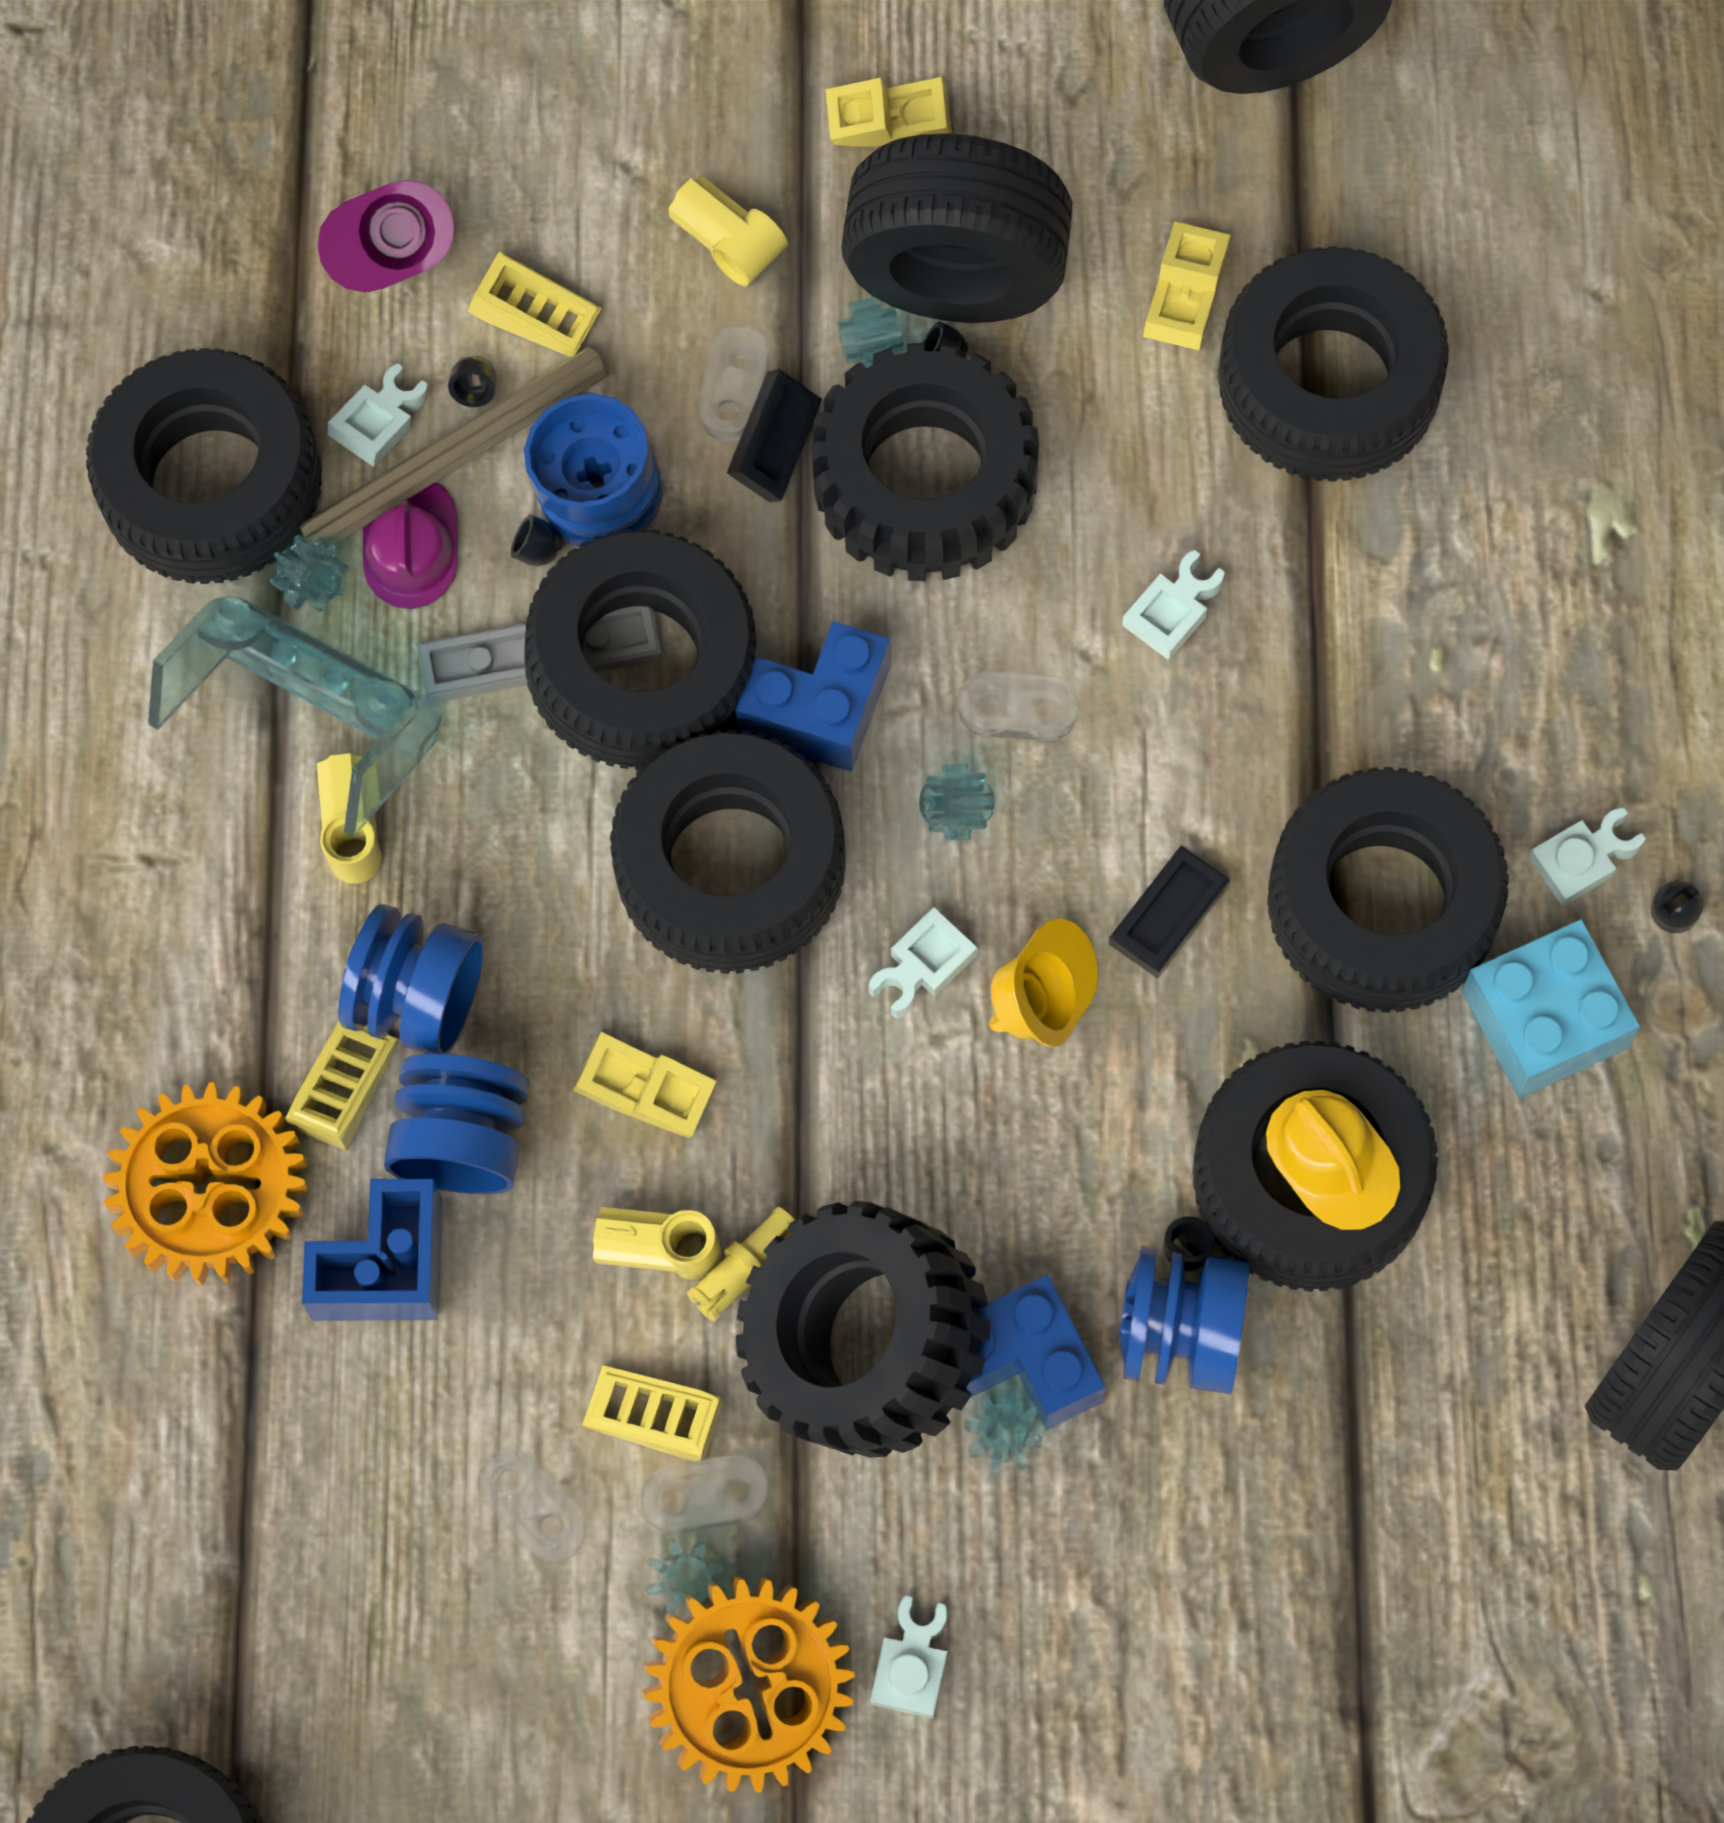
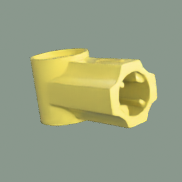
(738, 239)
(334, 787)
(651, 1241)

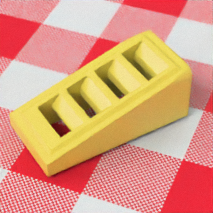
(527, 281)
(340, 1131)
(702, 1429)

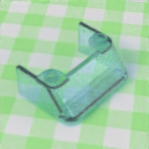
(314, 670)

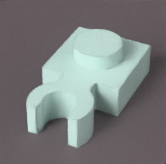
(376, 421)
(1170, 610)
(1581, 860)
(927, 957)
(909, 1669)

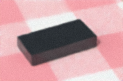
(774, 435)
(1169, 911)

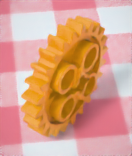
(199, 1238)
(694, 1705)

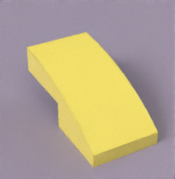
(875, 115)
(1186, 285)
(644, 1086)

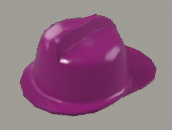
(385, 236)
(412, 549)

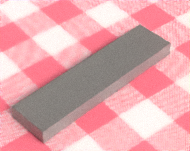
(495, 657)

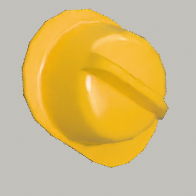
(1046, 985)
(1333, 1159)

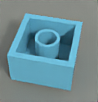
(1550, 1008)

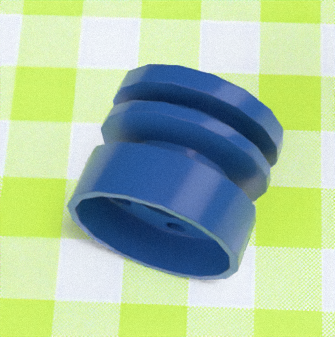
(587, 443)
(398, 976)
(457, 1123)
(1185, 1319)

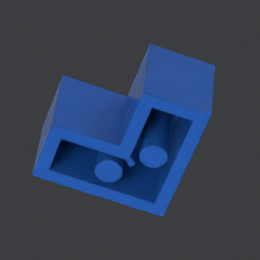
(822, 711)
(389, 1274)
(1041, 1346)

